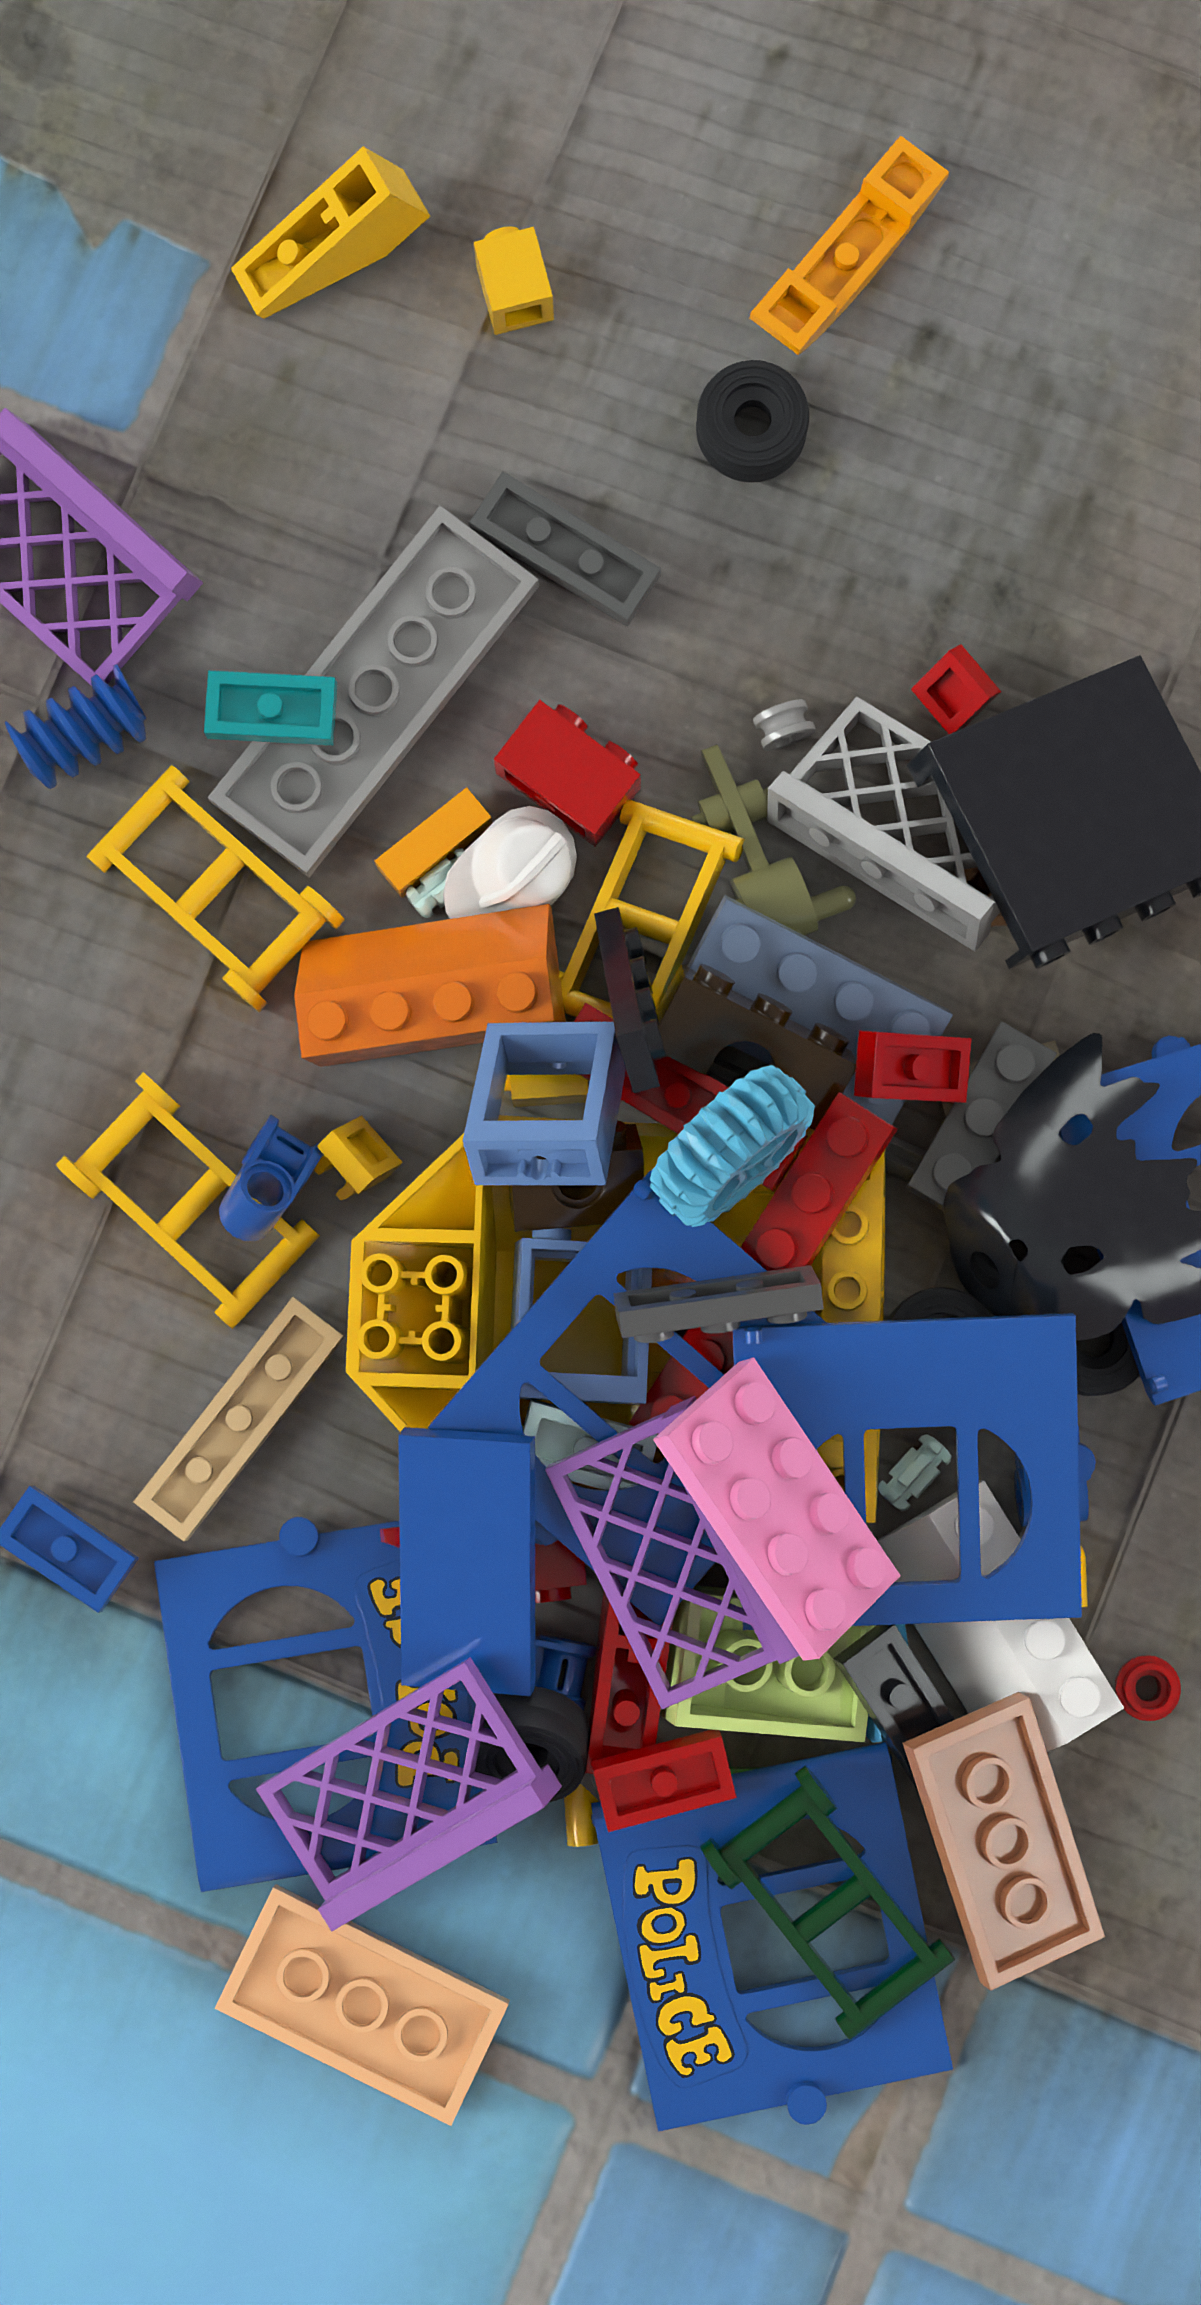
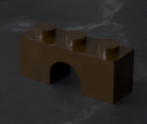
(705, 1015)

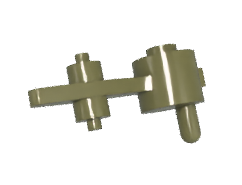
(767, 888)

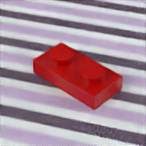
(912, 1067)
(663, 1779)

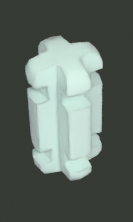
(432, 886)
(914, 1472)

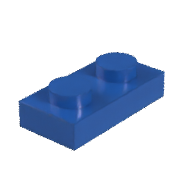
(66, 1548)

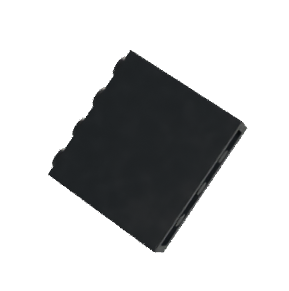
(1075, 808)

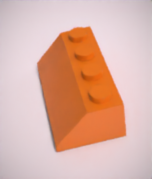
(426, 985)

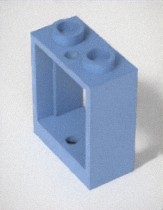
(573, 1149)
(591, 1388)

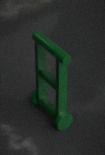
(732, 1867)

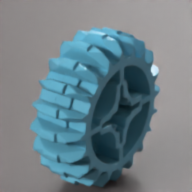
(731, 1146)

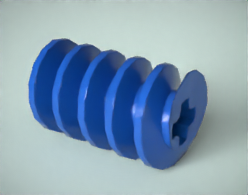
(79, 728)

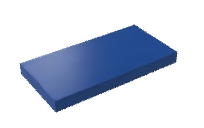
(467, 1556)

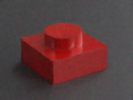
(955, 689)

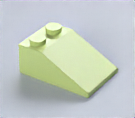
(775, 1699)

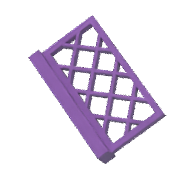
(105, 523)
(754, 1611)
(436, 1842)

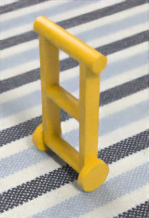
(309, 904)
(676, 933)
(88, 1176)

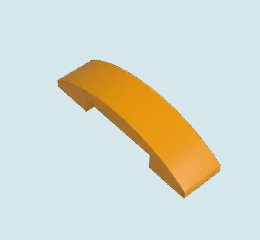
(852, 248)

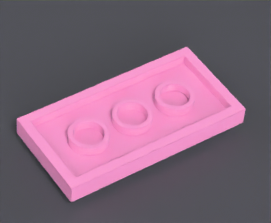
(777, 1508)

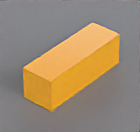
(433, 840)

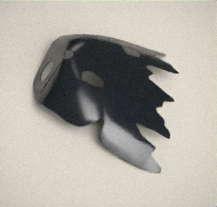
(1074, 1197)

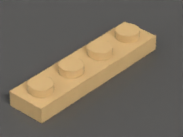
(239, 1419)

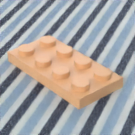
(363, 2005)

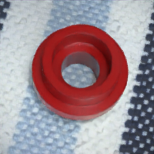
(1167, 1692)

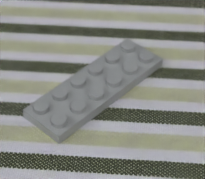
(394, 675)

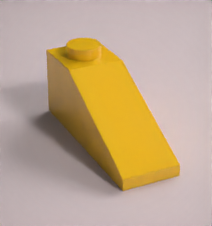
(332, 234)

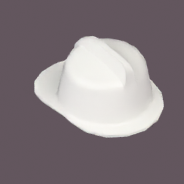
(514, 864)

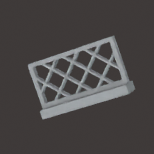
(871, 850)

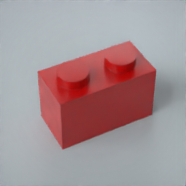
(568, 770)

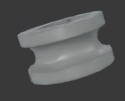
(784, 725)

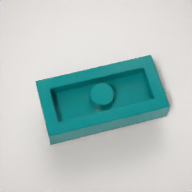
(270, 707)

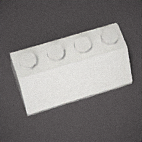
(1006, 1656)

